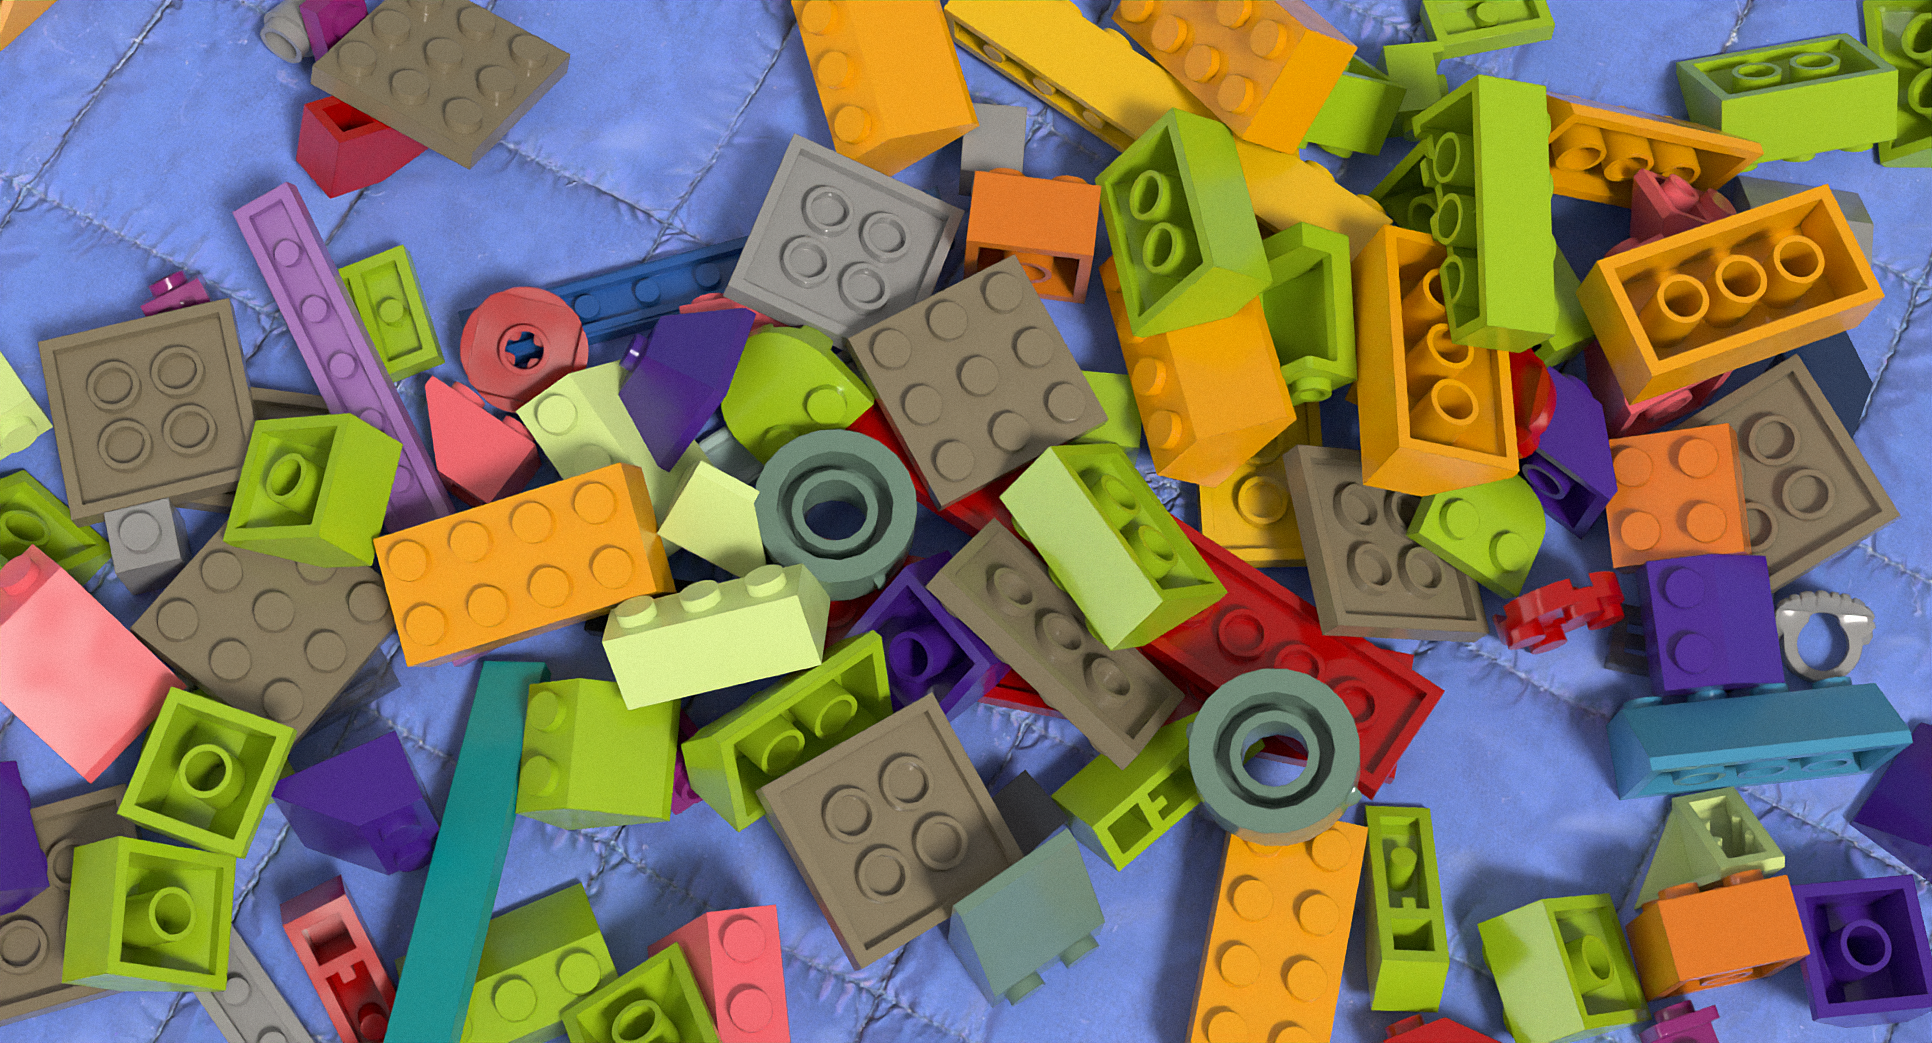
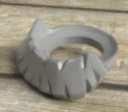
(1851, 616)

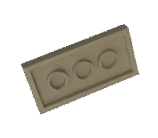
(1043, 636)

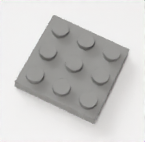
(840, 245)

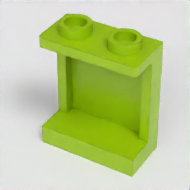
(1311, 310)

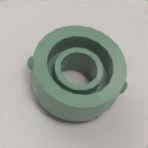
(843, 469)
(1265, 706)

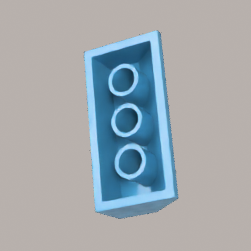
(1753, 738)

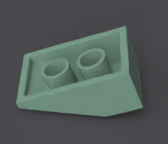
(1027, 922)

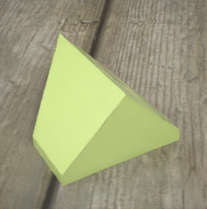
(715, 519)
(1708, 840)

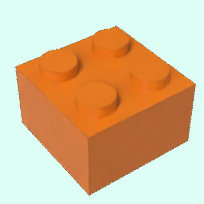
(1041, 222)
(1677, 497)
(1716, 936)

